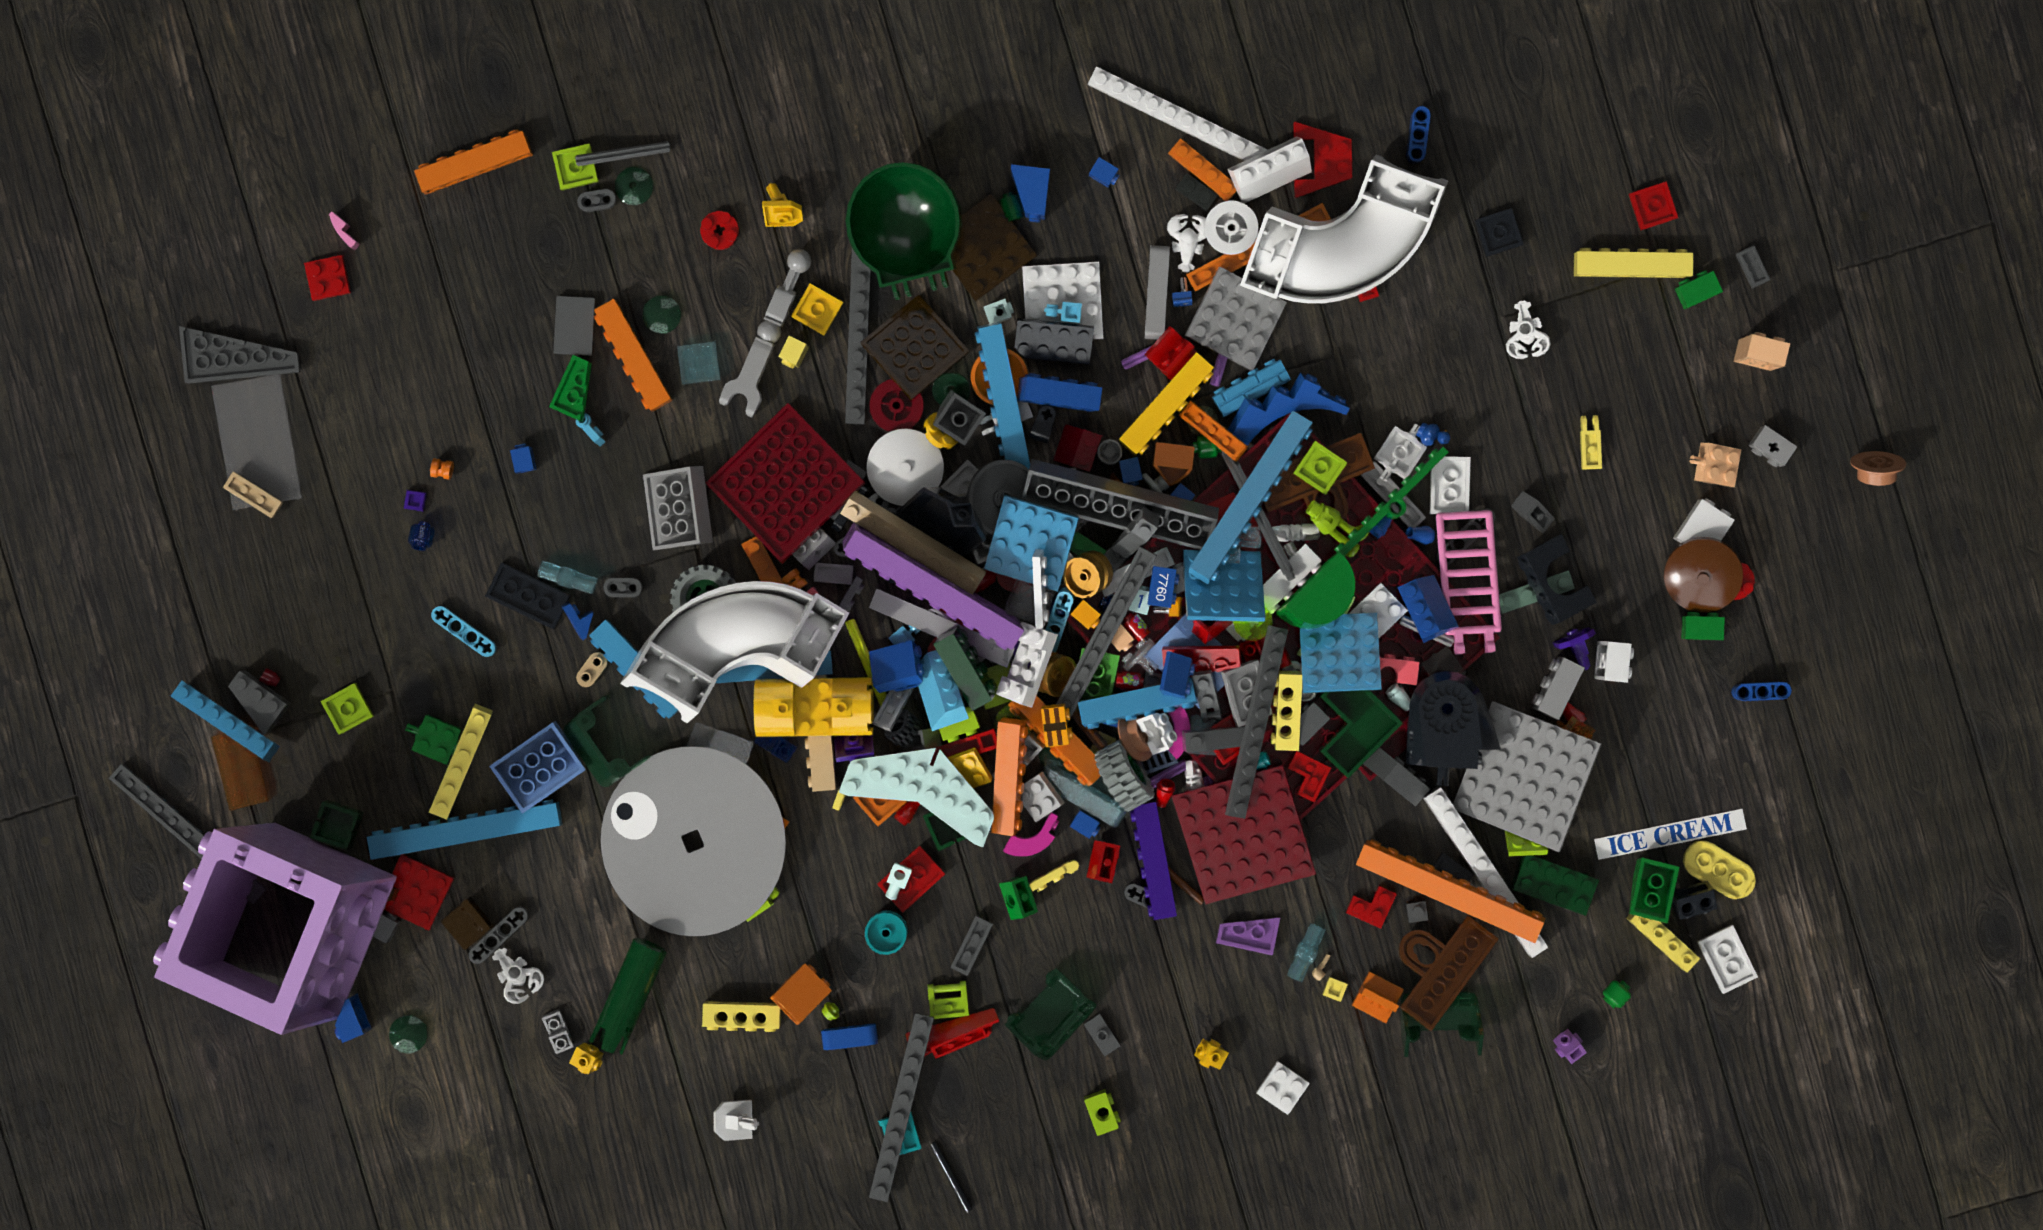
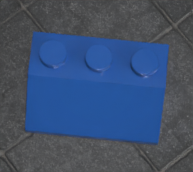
(1428, 607)

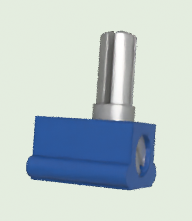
(1184, 297)

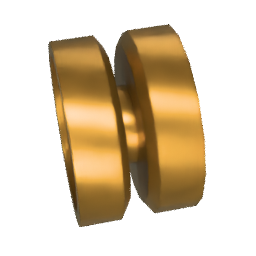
(1088, 574)
(1057, 674)

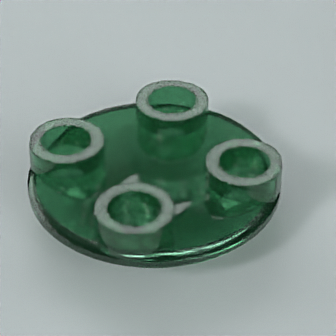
(661, 314)
(408, 1034)

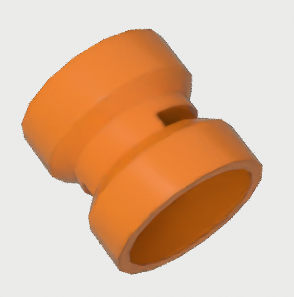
(441, 468)
(794, 574)

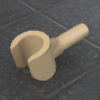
(1317, 973)

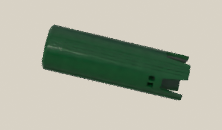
(629, 994)

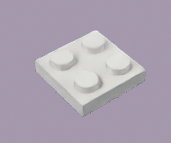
(1282, 1087)

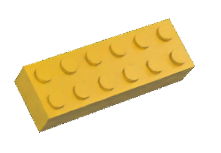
(1170, 399)

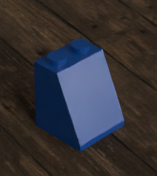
(1032, 190)

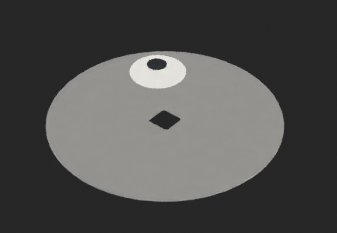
(740, 834)

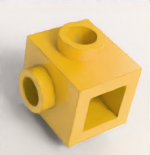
(1211, 1054)
(587, 1058)

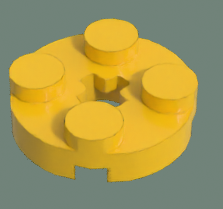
(935, 436)

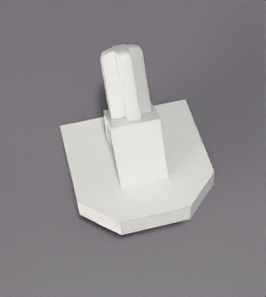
(734, 1120)

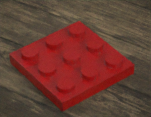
(420, 892)

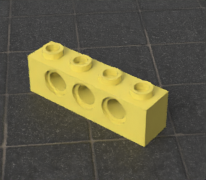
(1289, 740)
(1665, 941)
(712, 1022)

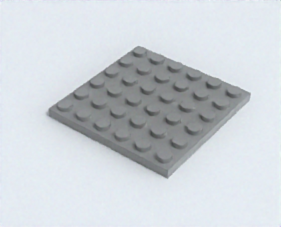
(1531, 781)

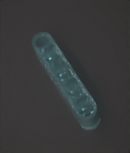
(1083, 796)

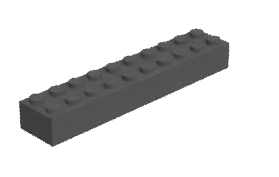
(1118, 503)

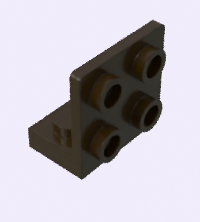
(467, 923)

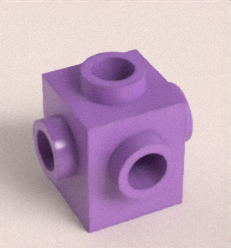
(1569, 1046)

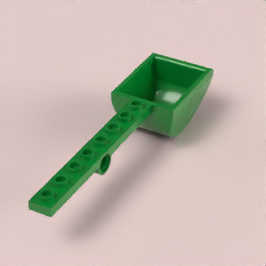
(1332, 586)

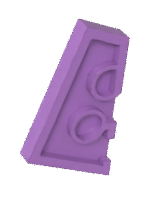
(1250, 935)

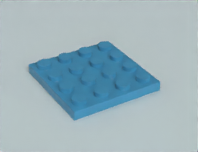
(1021, 531)
(1232, 596)
(1341, 655)

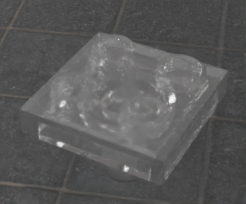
(1140, 656)

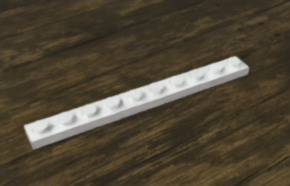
(1174, 115)

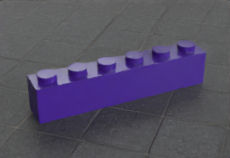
(1154, 861)

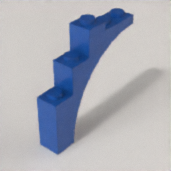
(1304, 395)

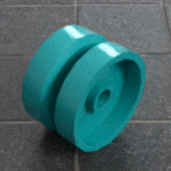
(888, 921)

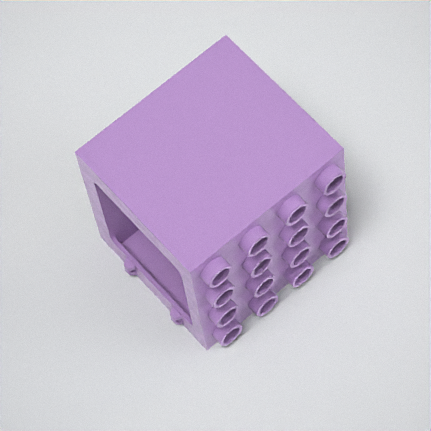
(331, 949)

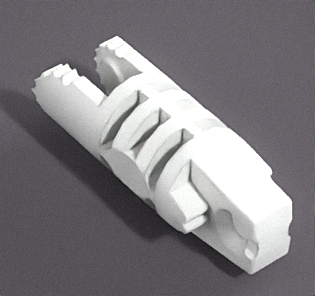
(1296, 532)
(1193, 775)

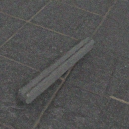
(622, 153)

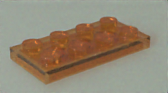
(239, 773)

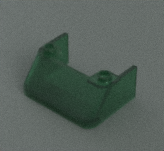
(603, 771)
(1460, 1016)

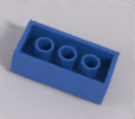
(1059, 393)

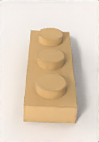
(253, 494)

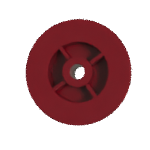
(884, 413)

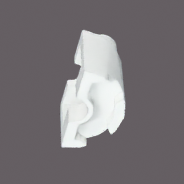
(1159, 732)

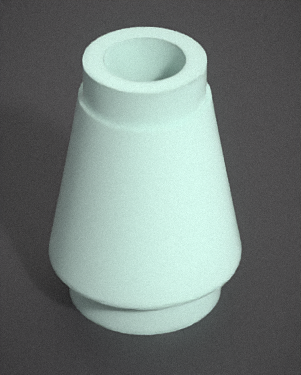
(1398, 696)

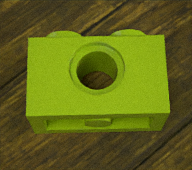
(1106, 1123)

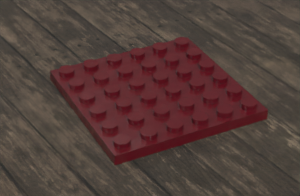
(785, 483)
(1247, 853)

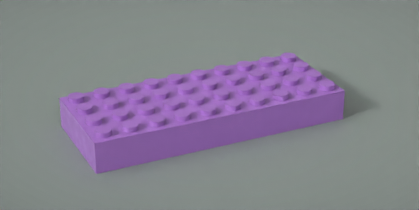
(928, 584)

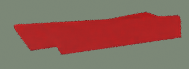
(959, 1032)

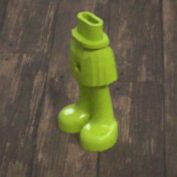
(1327, 519)

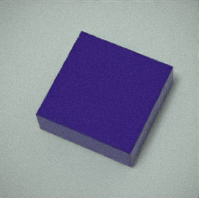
(415, 500)

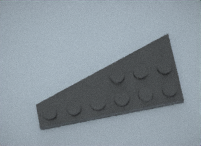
(219, 357)

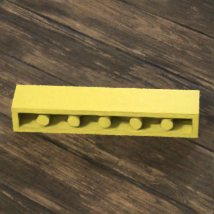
(1633, 264)
(460, 761)

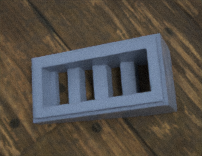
(1158, 767)

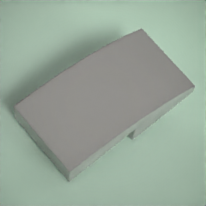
(558, 1031)

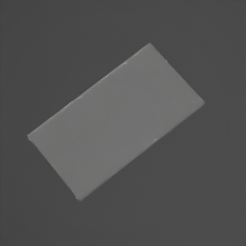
(257, 436)

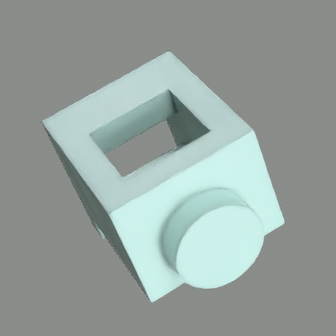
(991, 309)

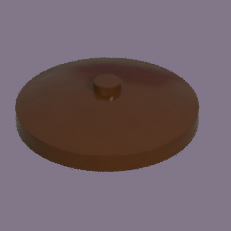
(1703, 574)

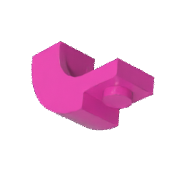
(1180, 722)
(1032, 845)

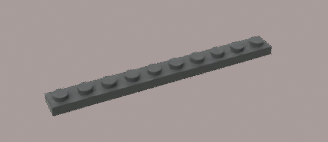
(857, 332)
(1106, 629)
(1256, 722)
(168, 816)
(901, 1107)

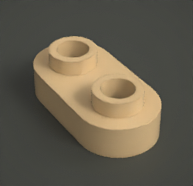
(592, 670)

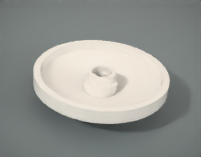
(903, 465)

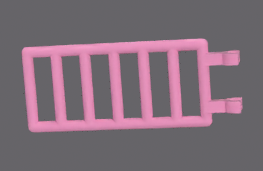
(1488, 630)

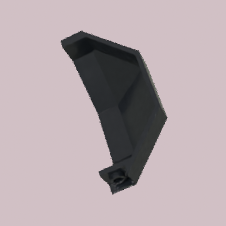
(944, 519)

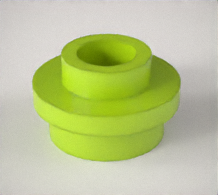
(830, 1011)

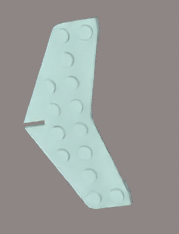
(936, 787)

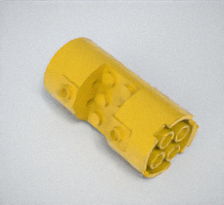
(816, 709)

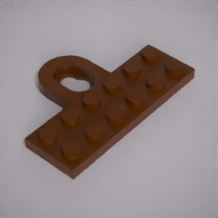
(1293, 488)
(1447, 973)

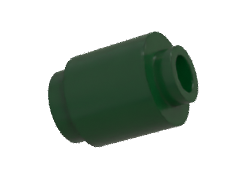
(1011, 206)

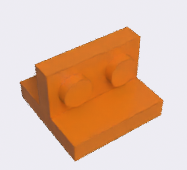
(1377, 997)

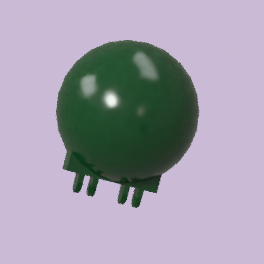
(904, 225)

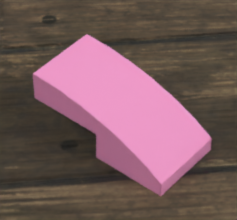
(341, 228)

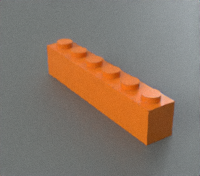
(473, 162)
(633, 355)
(1076, 755)
(1008, 776)

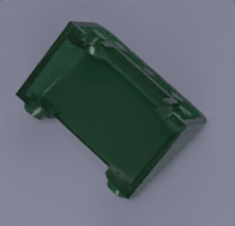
(1051, 1016)

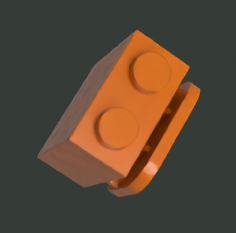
(801, 993)

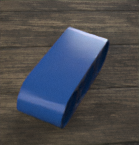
(1423, 127)
(1770, 691)
(849, 1036)

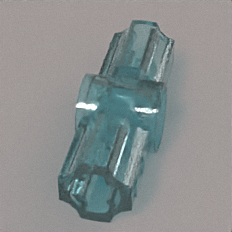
(567, 577)
(1306, 952)

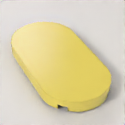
(1720, 869)

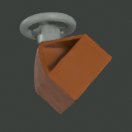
(1171, 463)

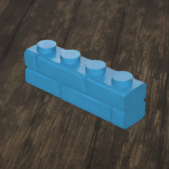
(1253, 387)

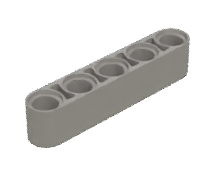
(1157, 291)

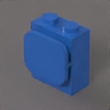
(896, 667)

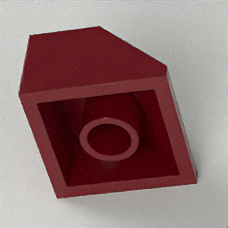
(1077, 448)

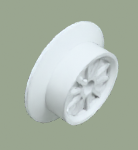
(1236, 215)

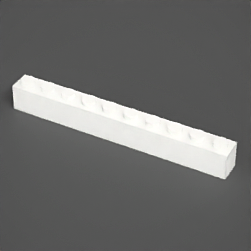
(1474, 856)

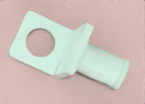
(897, 880)

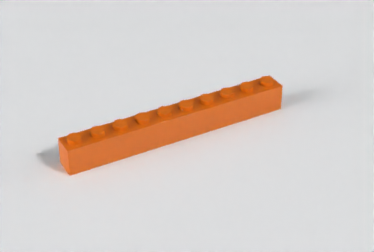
(1451, 891)

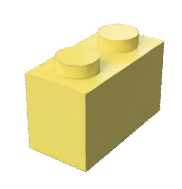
(793, 352)

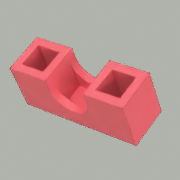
(1405, 669)

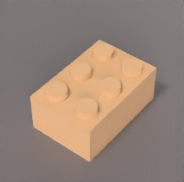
(1762, 351)

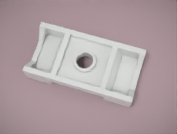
(1022, 682)

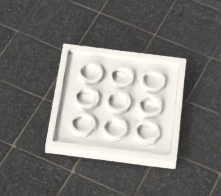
(1064, 284)

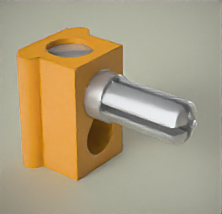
(1175, 610)

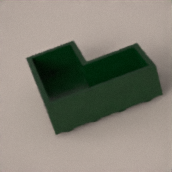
(1365, 730)

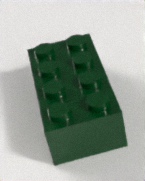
(966, 667)
(1554, 884)

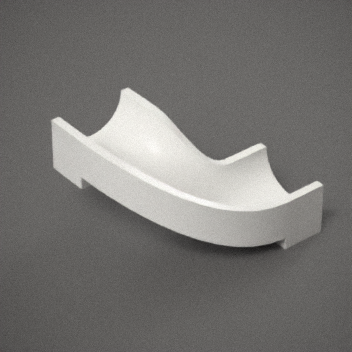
(1336, 256)
(732, 629)

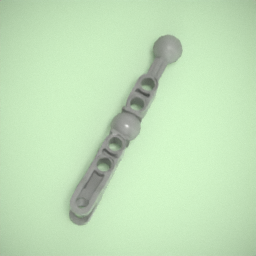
(768, 333)

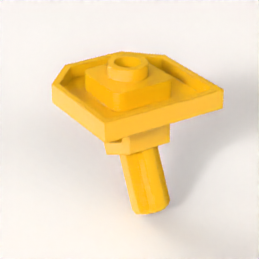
(779, 210)

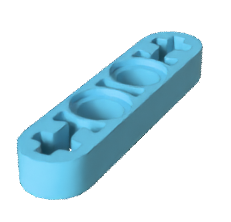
(1058, 620)
(462, 633)

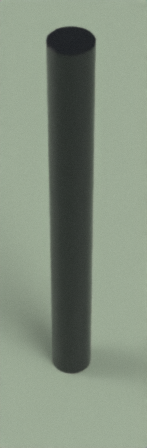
(951, 1177)

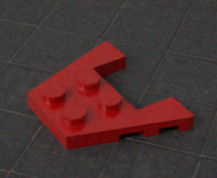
(1331, 159)

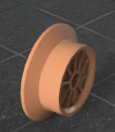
(1877, 467)
(1133, 739)

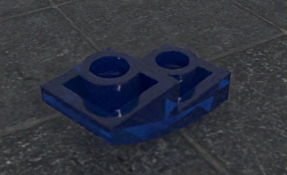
(777, 746)

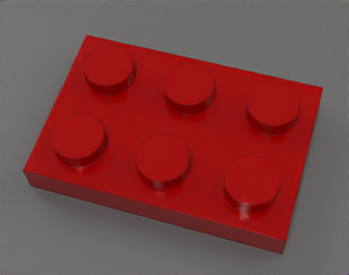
(923, 876)

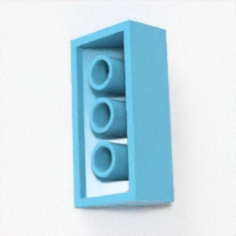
(940, 693)

